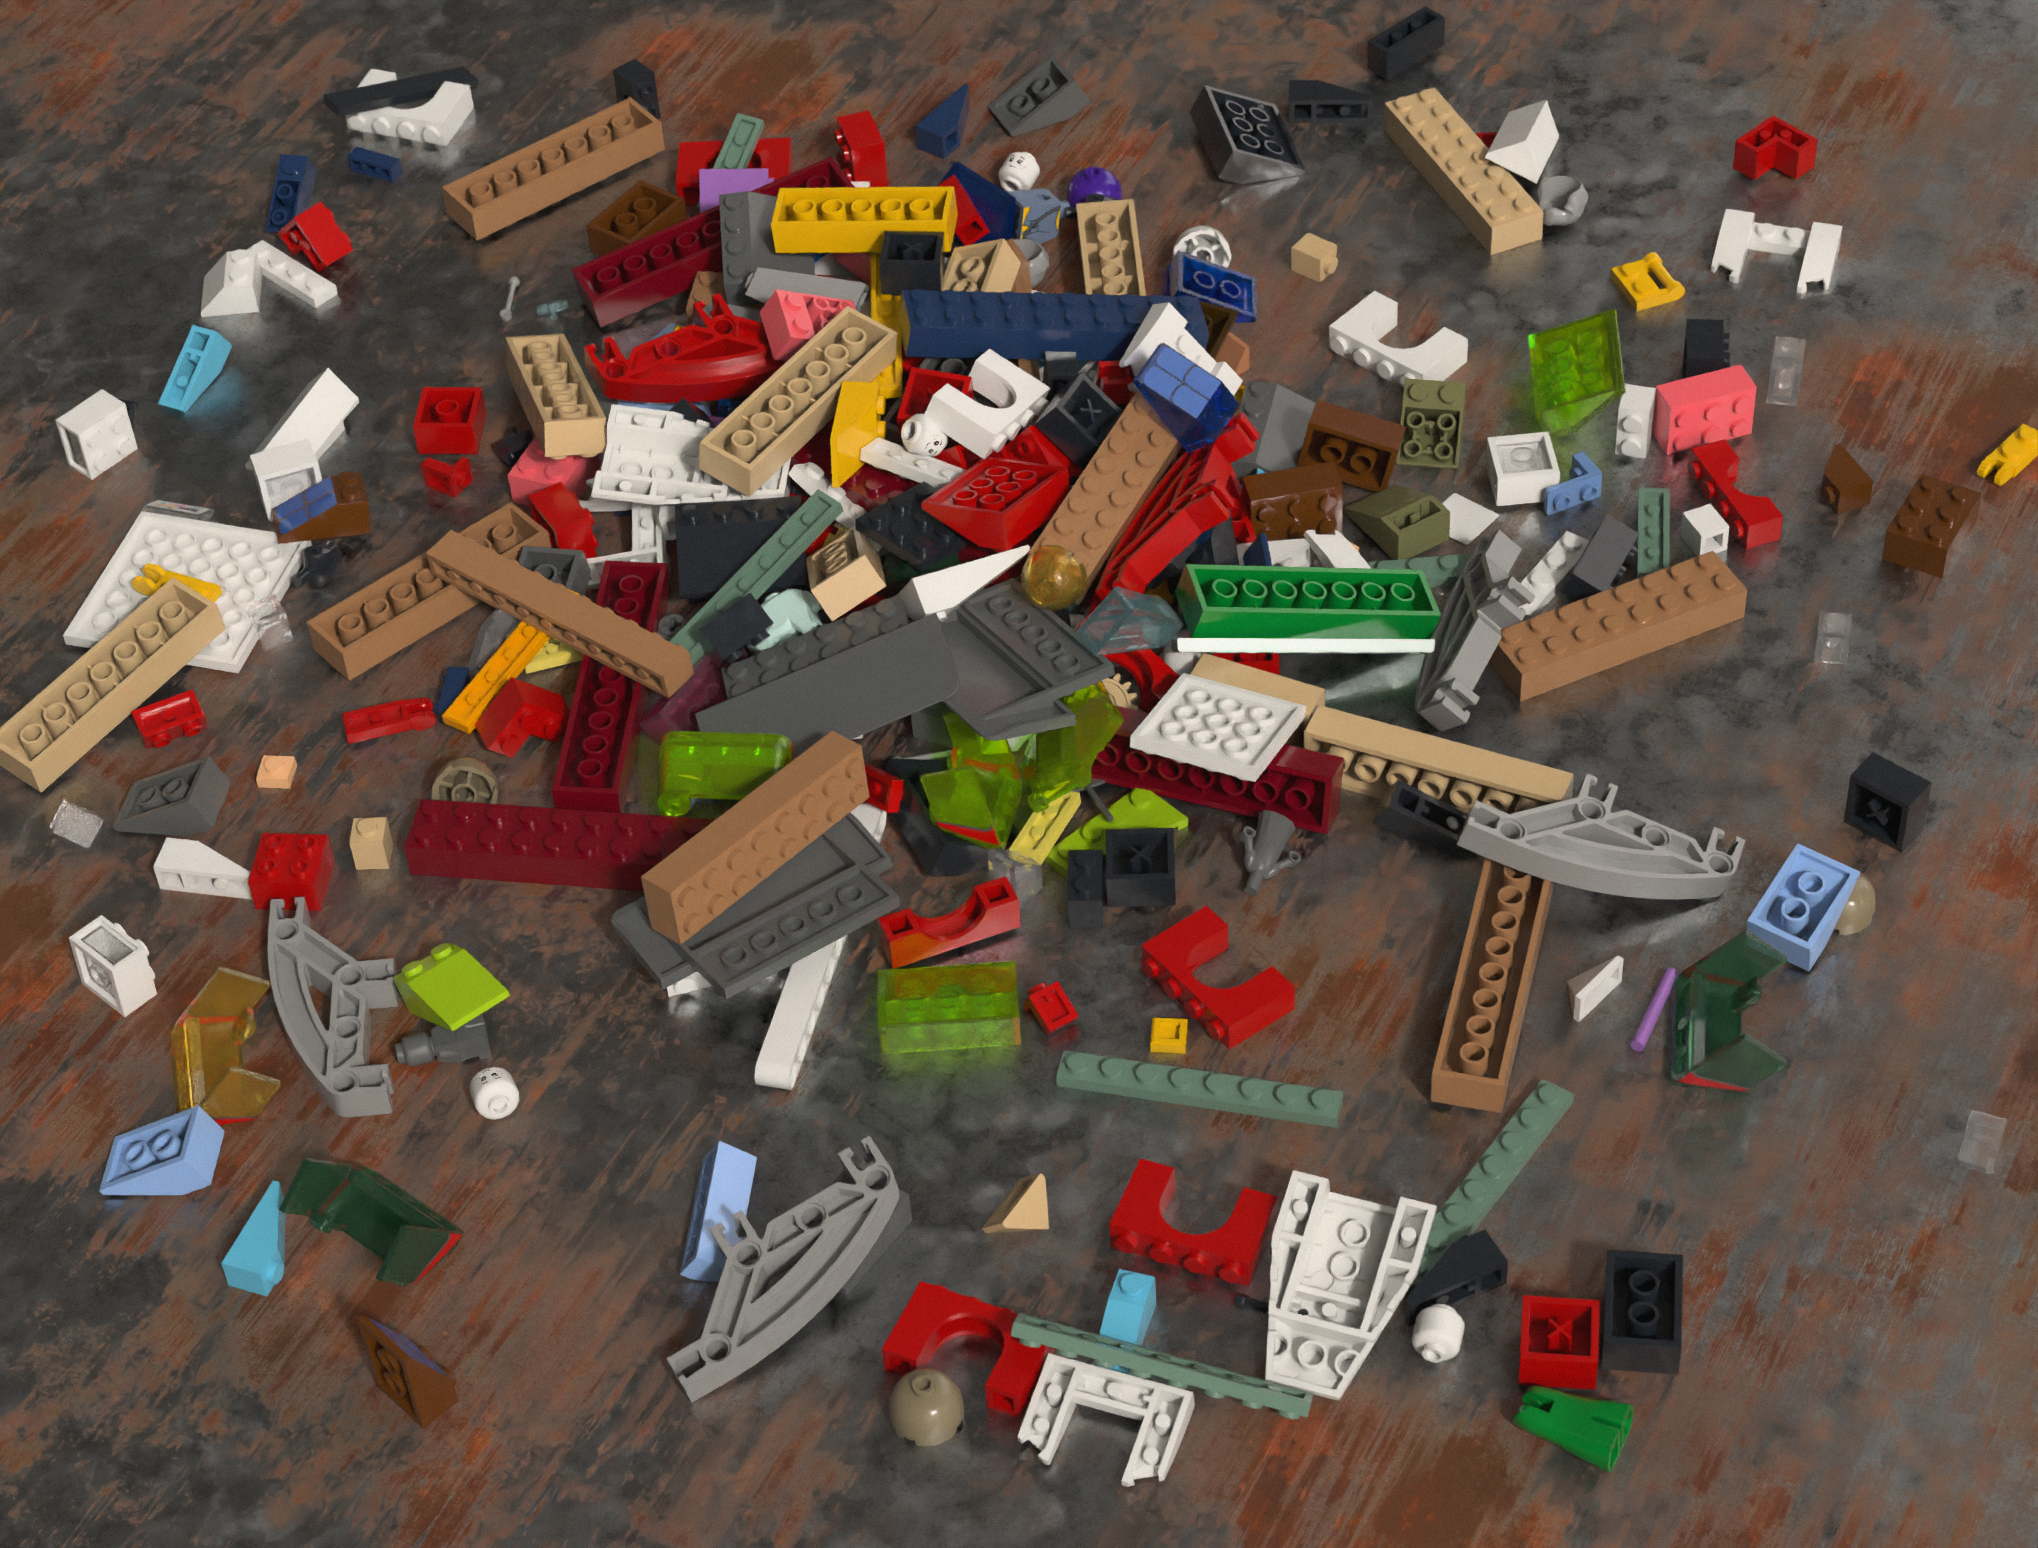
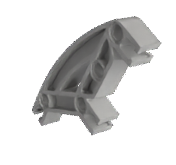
(1469, 631)
(1600, 850)
(337, 1057)
(755, 1322)

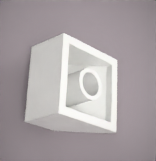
(232, 285)

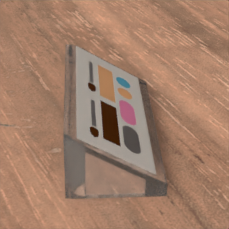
(179, 510)

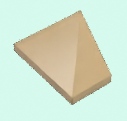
(1022, 1208)

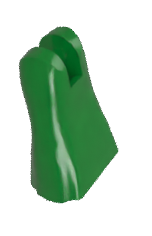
(1579, 1424)

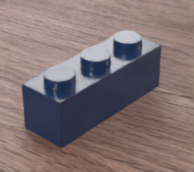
(375, 164)
(453, 684)

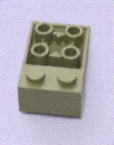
(1433, 423)
(1402, 520)

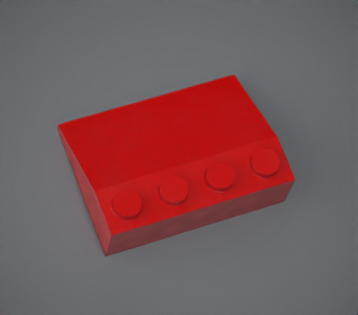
(1000, 500)

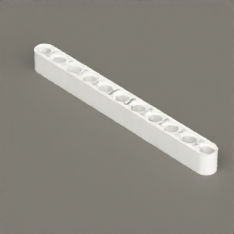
(804, 995)

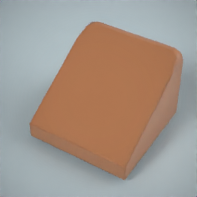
(1235, 354)

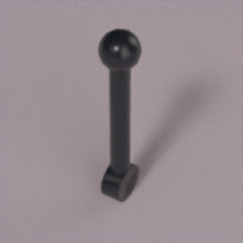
(1244, 1299)

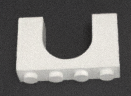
(430, 123)
(1357, 337)
(983, 427)

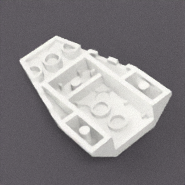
(656, 462)
(1348, 1270)

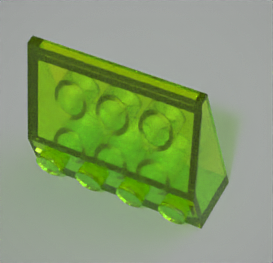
(1576, 372)
(948, 1007)

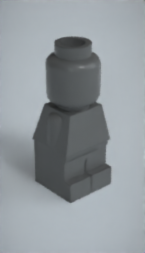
(448, 1046)

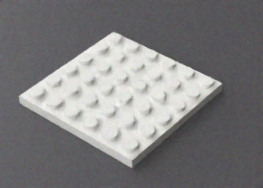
(239, 559)

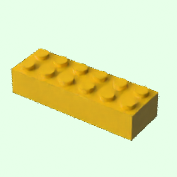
(858, 217)

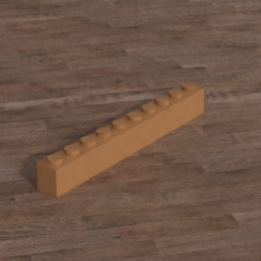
(561, 613)

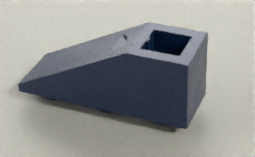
(944, 127)
(291, 190)

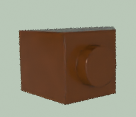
(1845, 482)

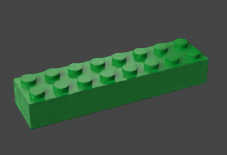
(1306, 602)

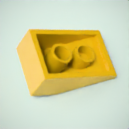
(855, 426)

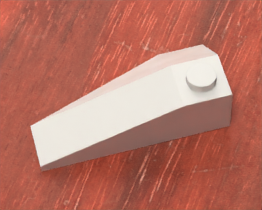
(952, 586)

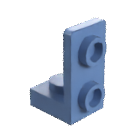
(1583, 486)

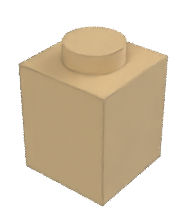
(1314, 257)
(371, 843)

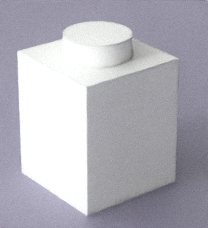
(1704, 530)

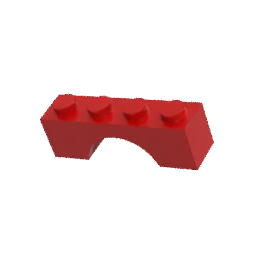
(1750, 517)
(1149, 671)
(987, 912)

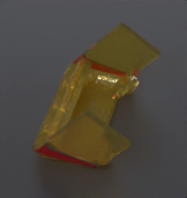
(209, 1050)

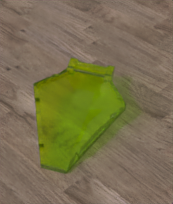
(1063, 757)

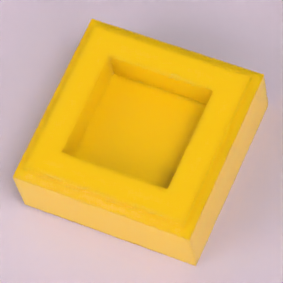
(1169, 1035)

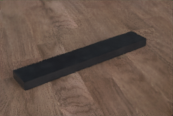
(395, 91)

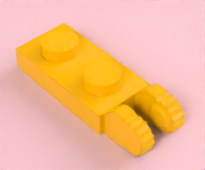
(2011, 455)
(160, 576)

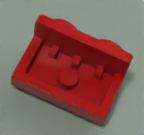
(170, 719)

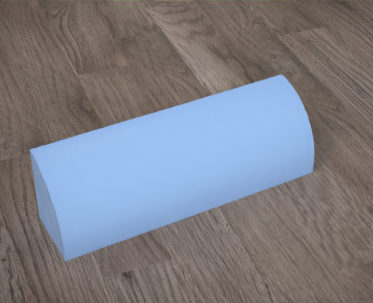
(721, 1192)

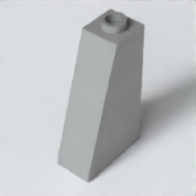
(765, 281)

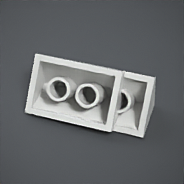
(1525, 141)
(313, 416)

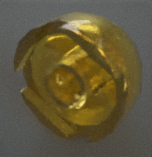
(1053, 578)

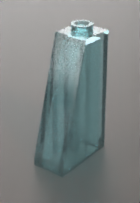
(1129, 623)

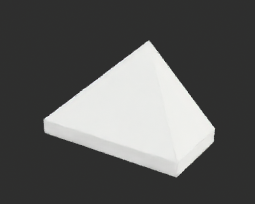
(1593, 986)

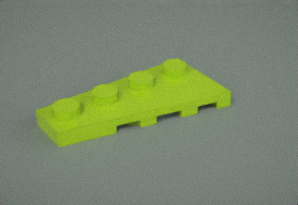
(1133, 811)

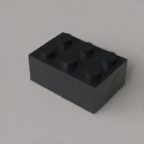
(1642, 1312)

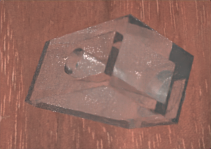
(1786, 371)
(1833, 637)
(490, 638)
(1021, 871)

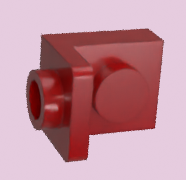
(447, 478)
(1050, 1006)

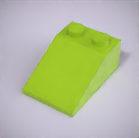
(448, 987)

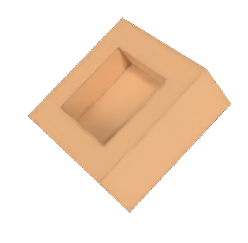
(276, 771)

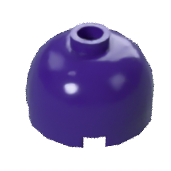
(1092, 181)

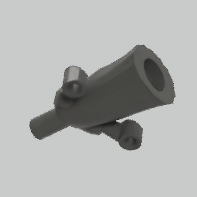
(1265, 847)

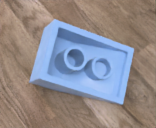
(1803, 905)
(164, 1156)

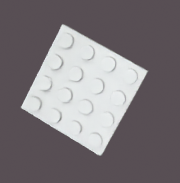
(1218, 727)

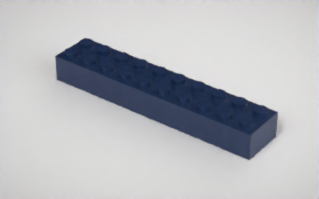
(1031, 323)

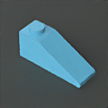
(195, 368)
(259, 1251)
(1129, 1309)

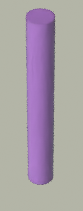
(1654, 1009)

